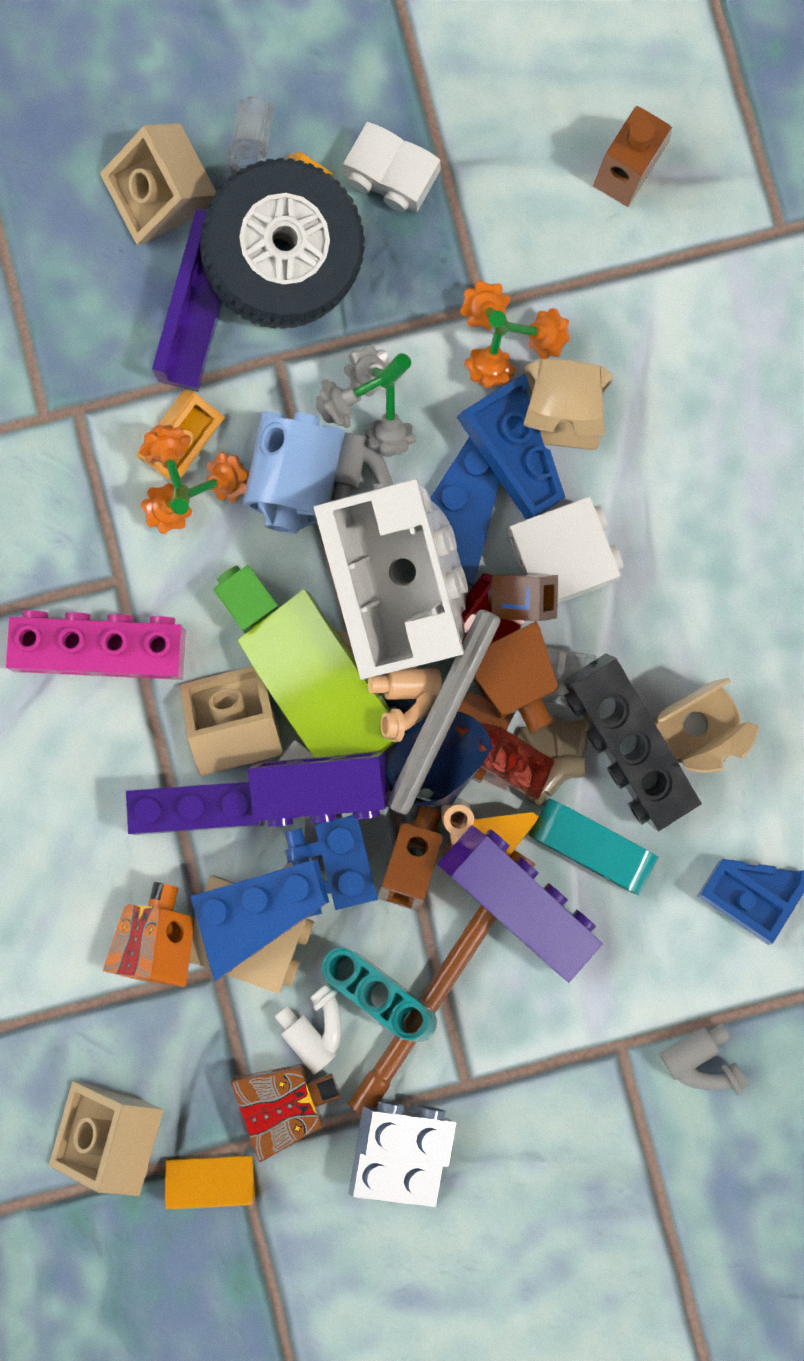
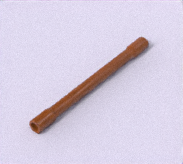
(379, 1078)

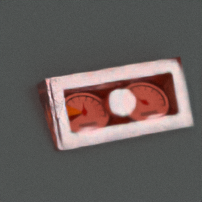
(516, 762)

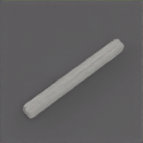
(443, 712)

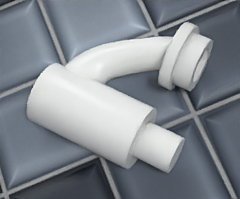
(304, 1039)

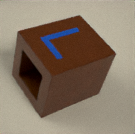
(524, 596)

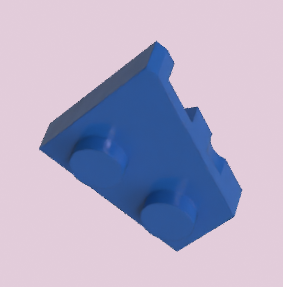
(754, 896)

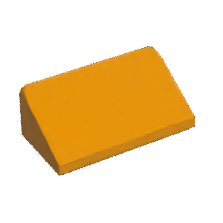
(198, 422)
(209, 1182)

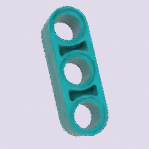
(593, 846)
(359, 989)

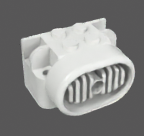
(388, 617)

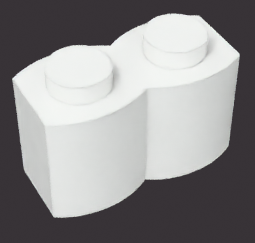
(391, 168)

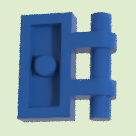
(343, 857)

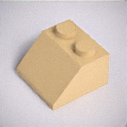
(157, 181)
(230, 720)
(105, 1139)

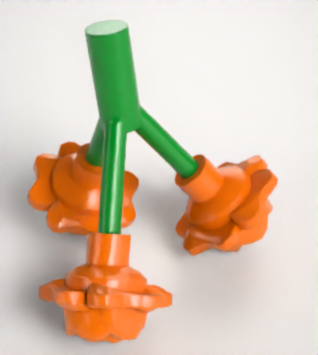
(486, 308)
(170, 504)

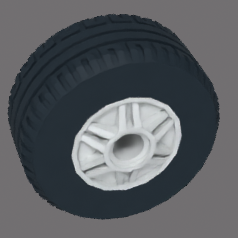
(290, 204)

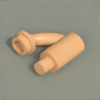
(416, 684)
(457, 820)

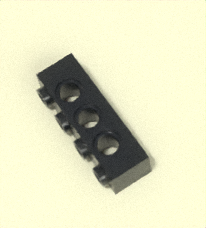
(672, 793)

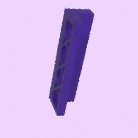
(189, 319)

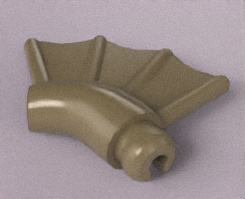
(563, 743)

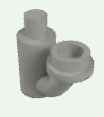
(353, 453)
(695, 1050)

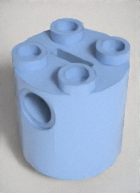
(292, 469)

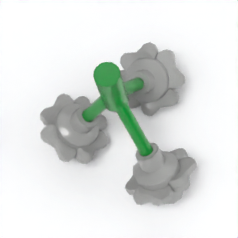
(367, 375)

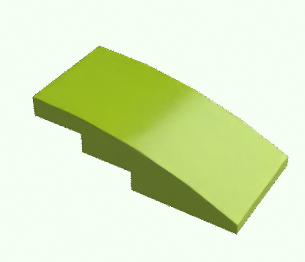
(316, 680)

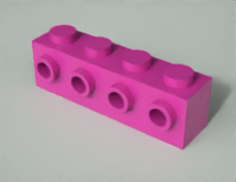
(96, 647)

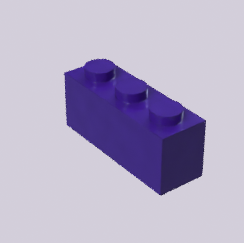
(319, 788)
(189, 808)

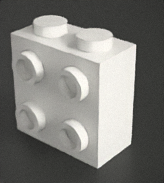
(568, 545)

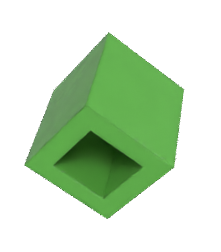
(244, 597)

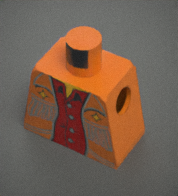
(152, 940)

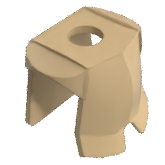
(567, 402)
(722, 737)

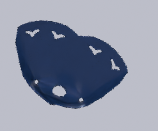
(454, 763)

